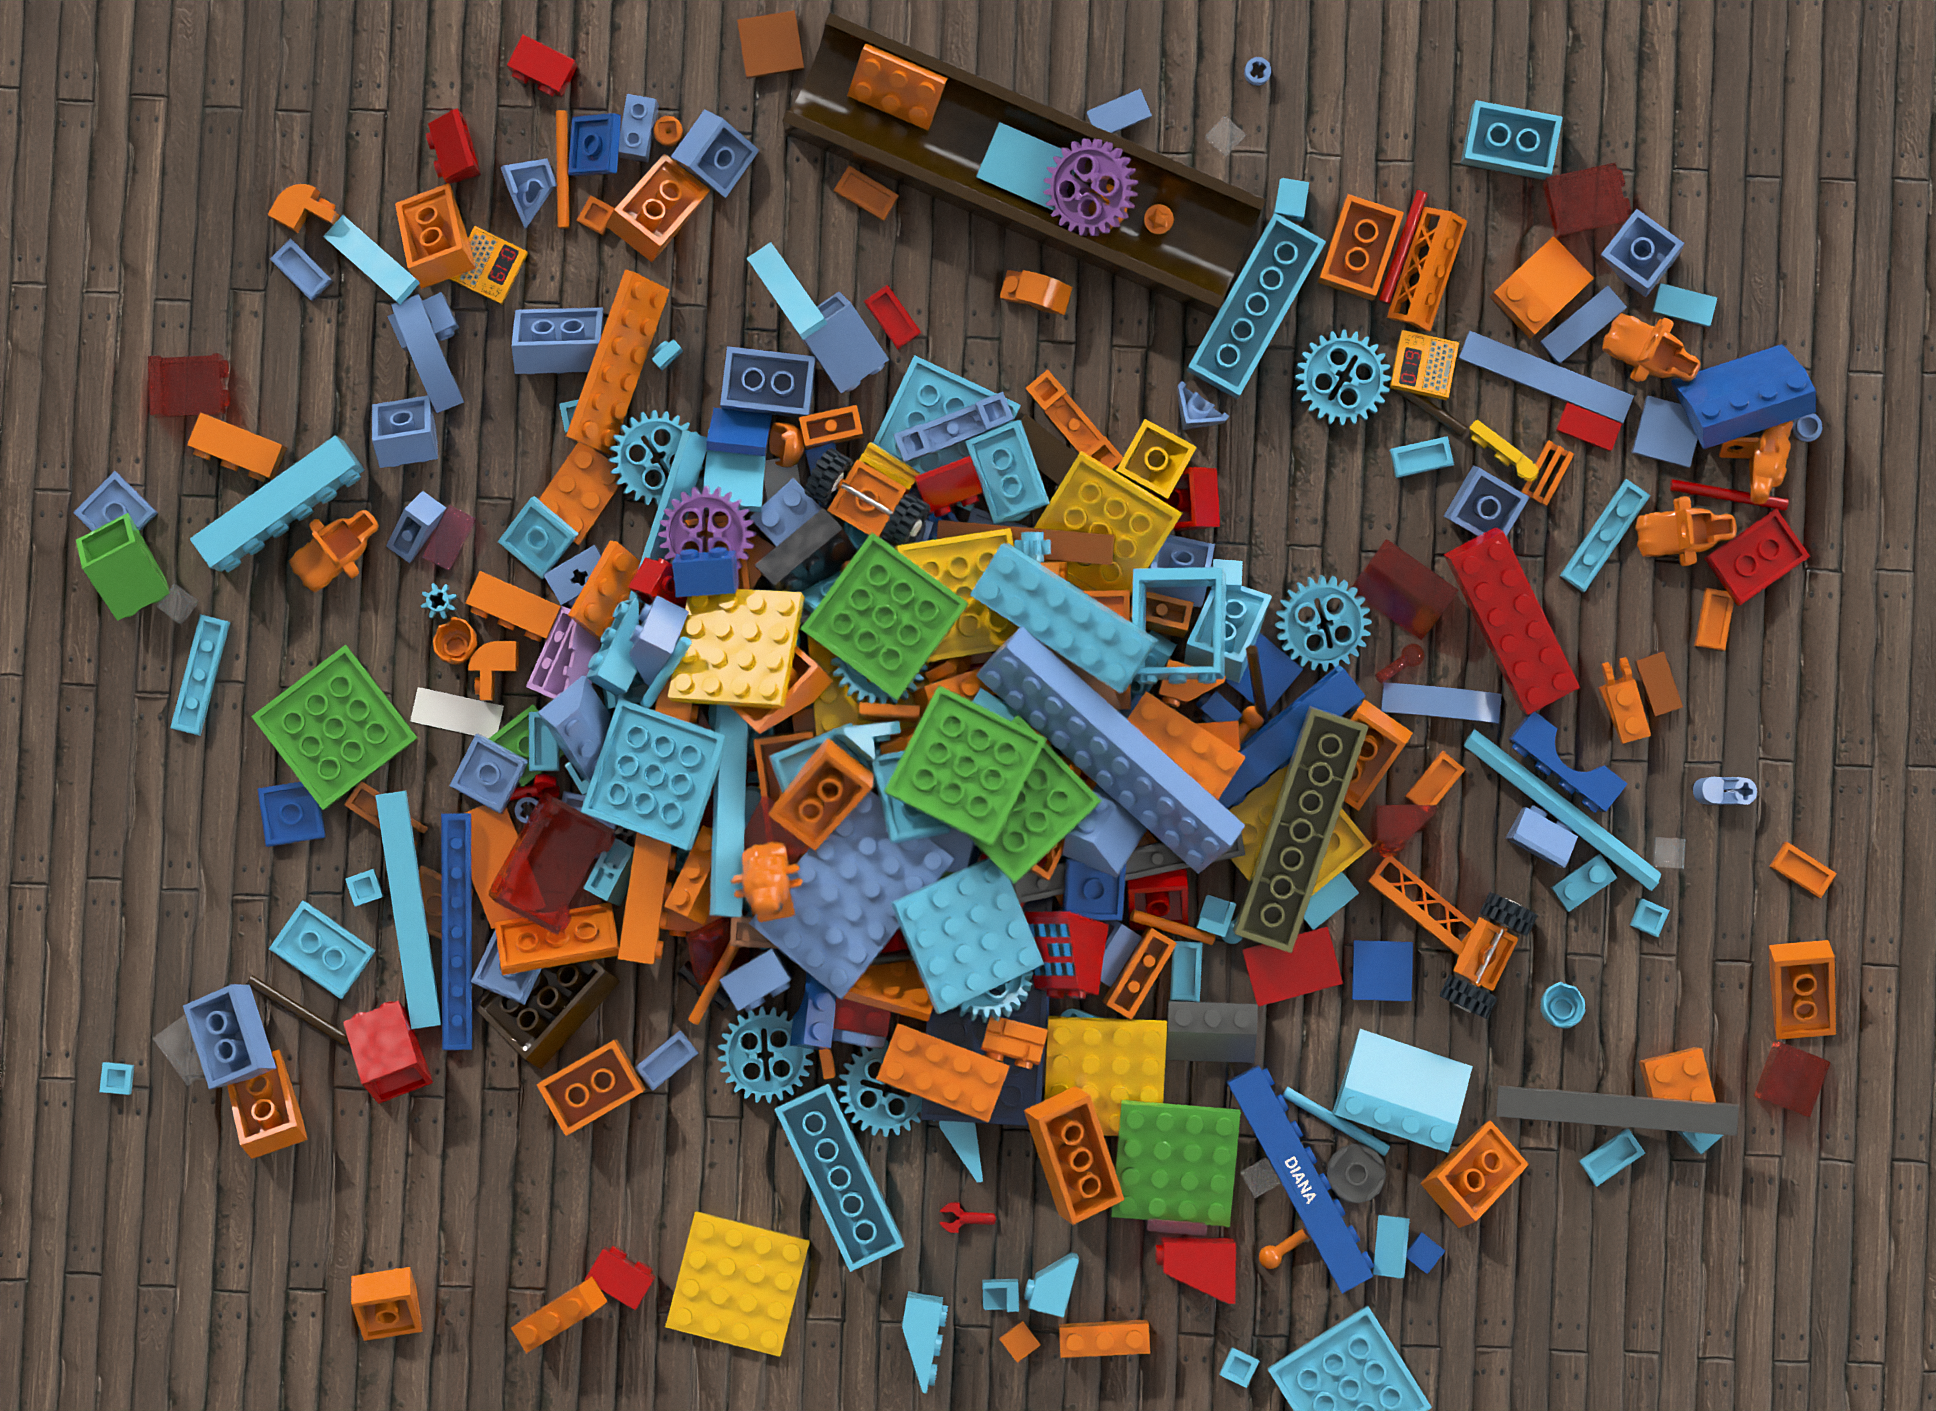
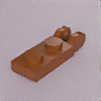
(364, 804)

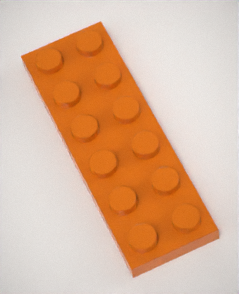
(618, 362)

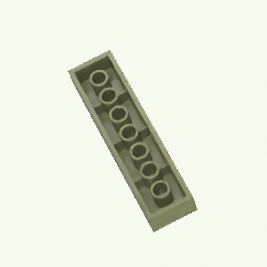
(1300, 829)

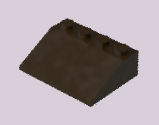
(553, 1011)

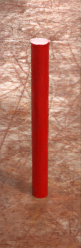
(1403, 246)
(1725, 494)

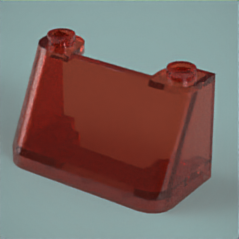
(549, 862)

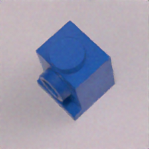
(1217, 708)

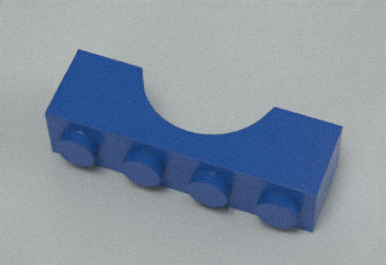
(1537, 739)
(815, 1018)

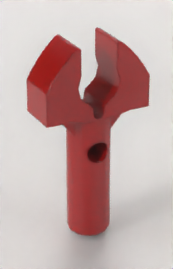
(542, 784)
(965, 1217)

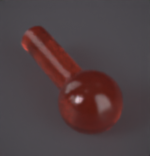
(1411, 655)

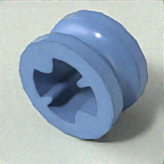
(1266, 73)
(519, 809)

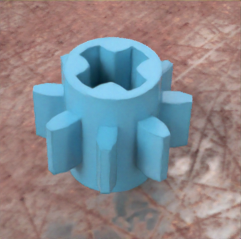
(1033, 545)
(440, 609)

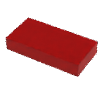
(892, 317)
(1588, 427)

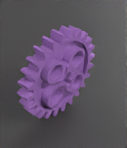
(1075, 208)
(679, 532)

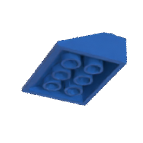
(1746, 395)

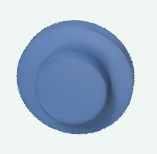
(1807, 427)

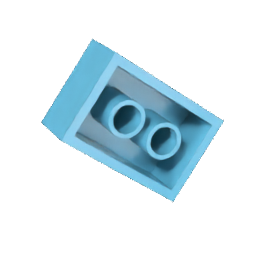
(1511, 140)

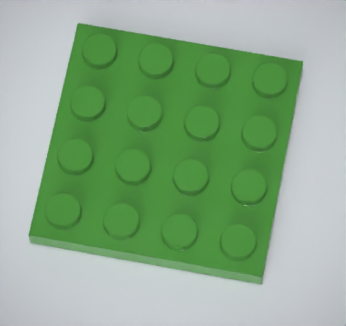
(884, 616)
(334, 727)
(965, 766)
(1042, 815)
(1176, 1162)

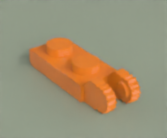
(1625, 703)

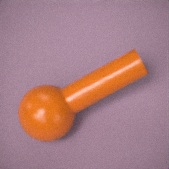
(1250, 721)
(1271, 1256)

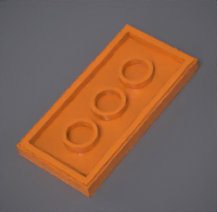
(491, 842)
(531, 947)

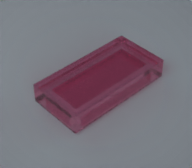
(449, 537)
(1176, 1226)

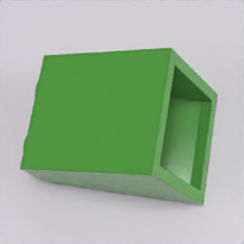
(122, 567)

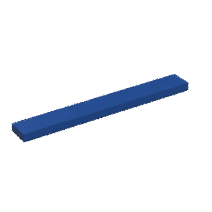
(456, 931)

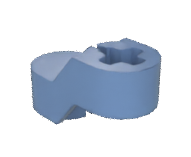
(1738, 791)

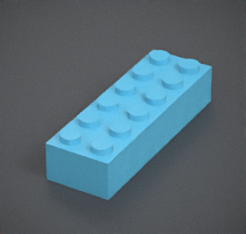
(1256, 306)
(277, 505)
(1063, 617)
(839, 1176)

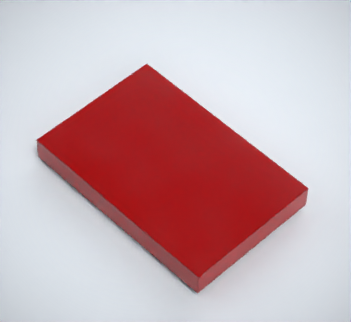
(1757, 557)
(1284, 975)

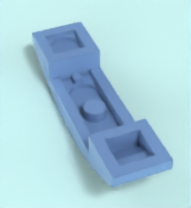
(427, 353)
(953, 428)
(1441, 702)

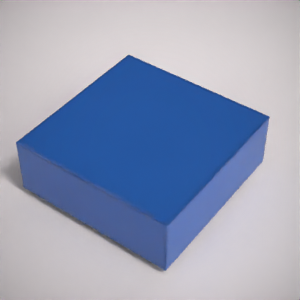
(1424, 1252)

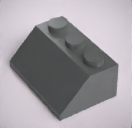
(1211, 1031)

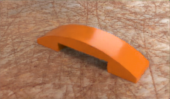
(1071, 420)

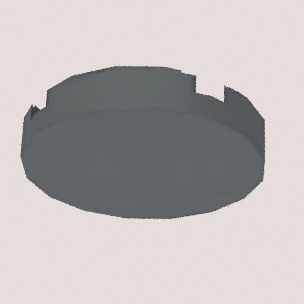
(1356, 1173)

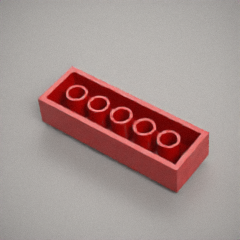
(1511, 620)

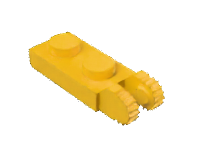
(1504, 451)

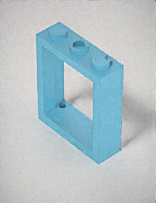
(1182, 578)

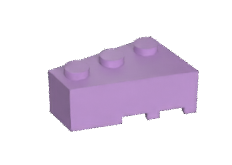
(563, 656)

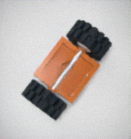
(867, 499)
(1487, 954)

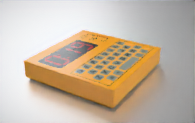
(495, 264)
(1424, 365)

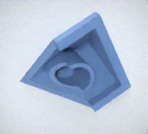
(529, 186)
(1197, 411)

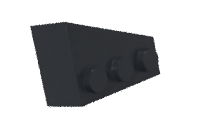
(807, 555)

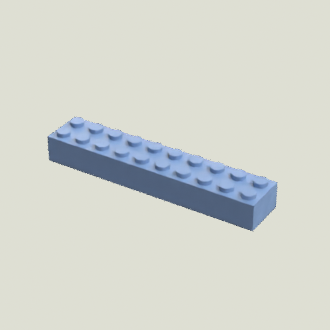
(1110, 750)

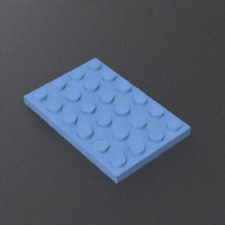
(847, 896)

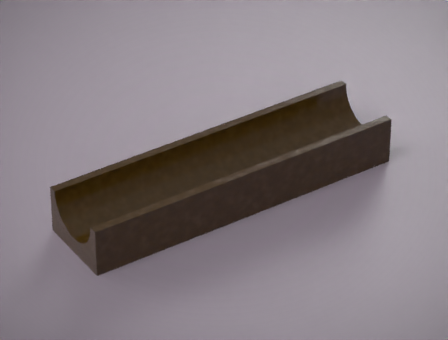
(1186, 263)

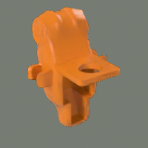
(1649, 349)
(1766, 458)
(1682, 531)
(333, 549)
(767, 881)

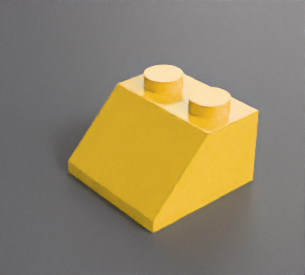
(1155, 459)

